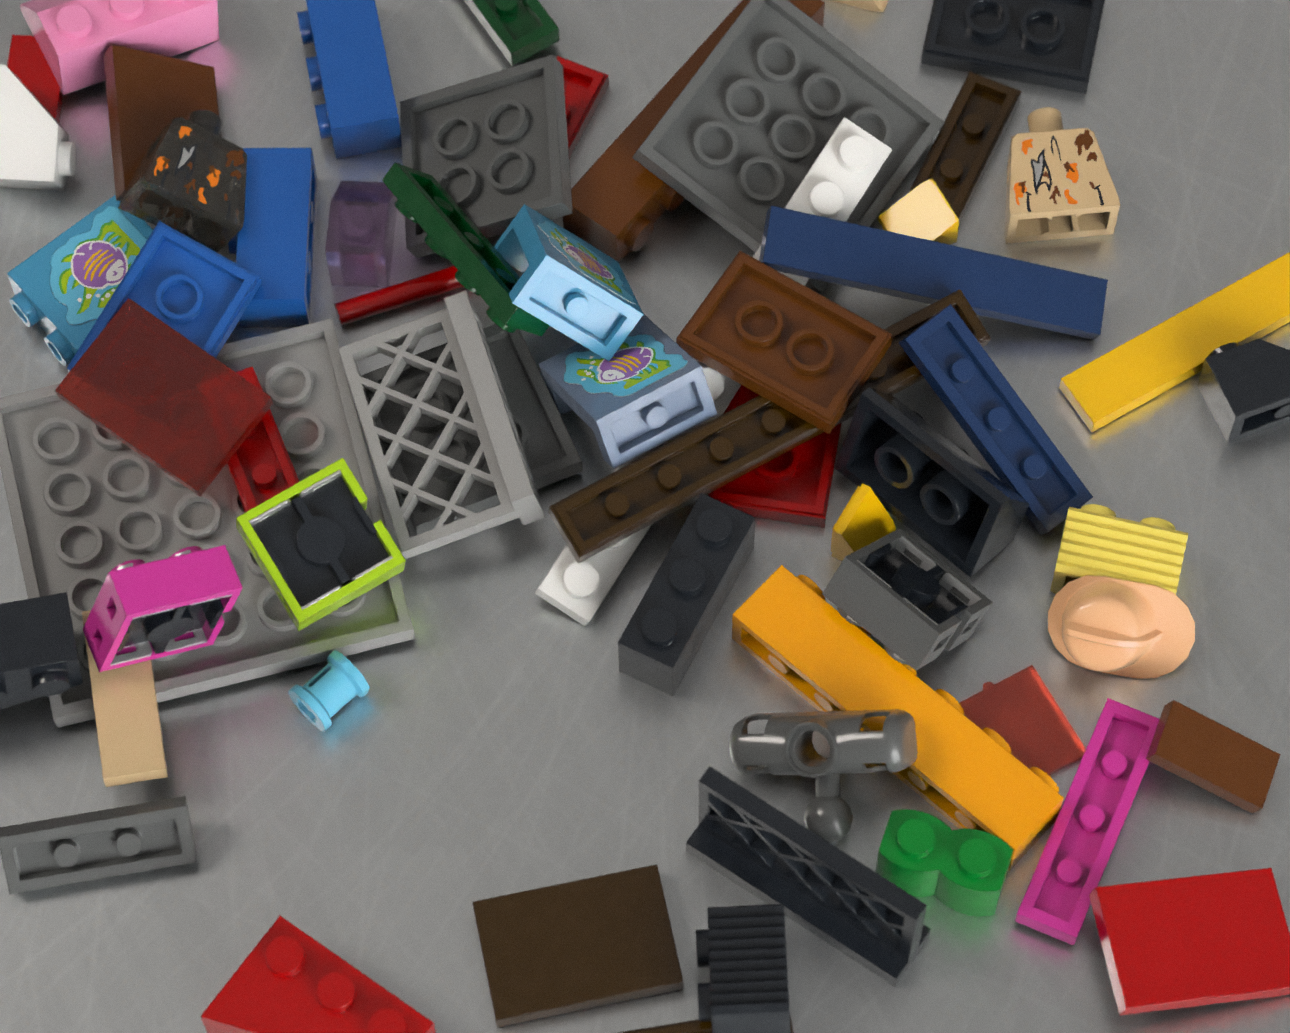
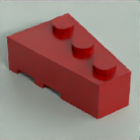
(305, 988)

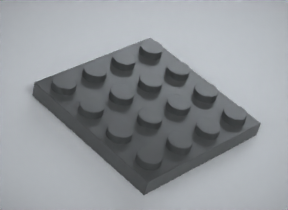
(766, 111)

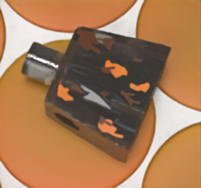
(191, 181)

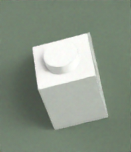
(32, 143)

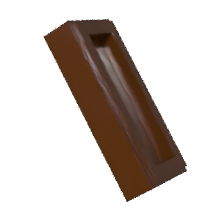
(1213, 756)

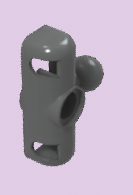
(789, 750)

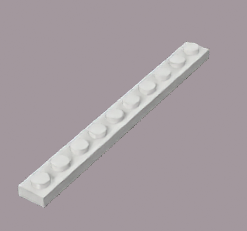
(828, 190)

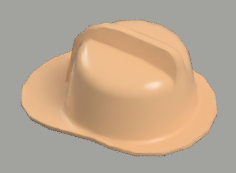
(1121, 627)

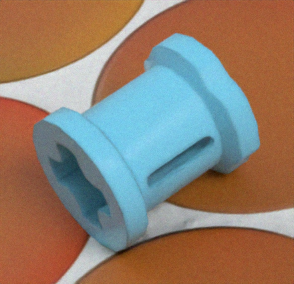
(329, 690)

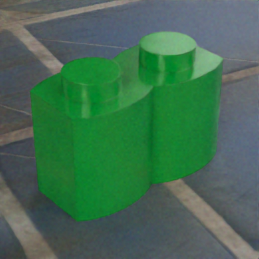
(956, 866)

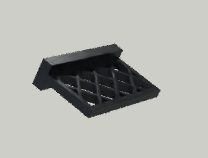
(810, 876)

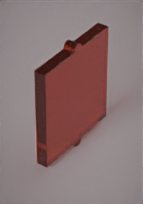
(1027, 720)

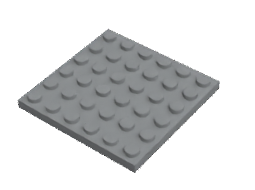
(94, 502)

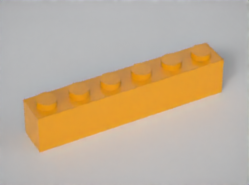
(840, 668)

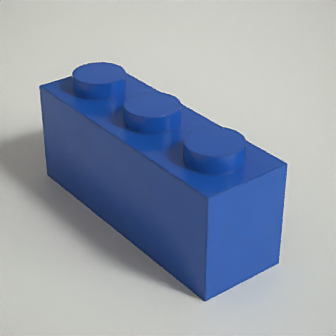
(353, 76)
(278, 235)

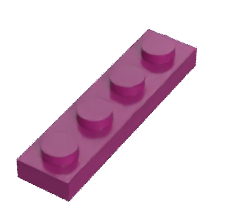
(1089, 823)

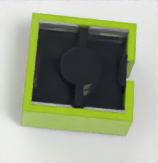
(320, 544)

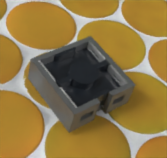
(906, 599)

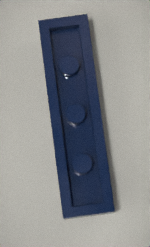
(995, 418)

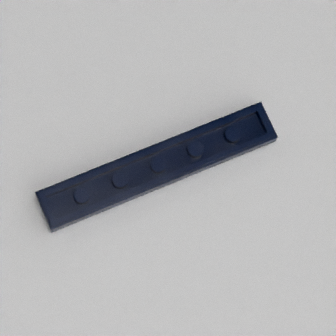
(932, 270)

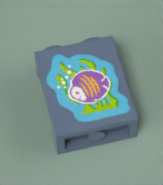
(634, 399)

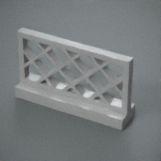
(491, 419)

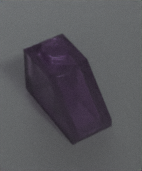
(361, 234)

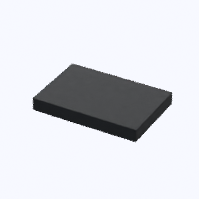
(1016, 39)

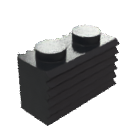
(746, 970)

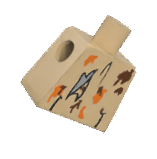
(1057, 183)

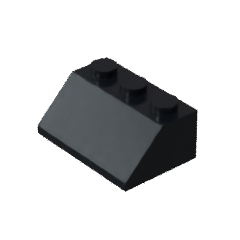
(929, 482)

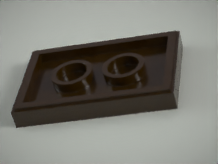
(577, 945)

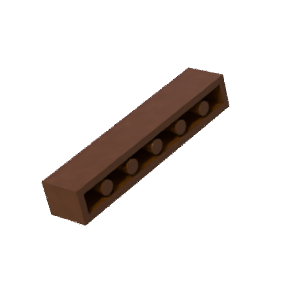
(620, 197)

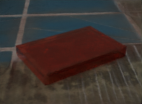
(164, 397)

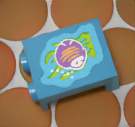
(76, 275)
(569, 283)

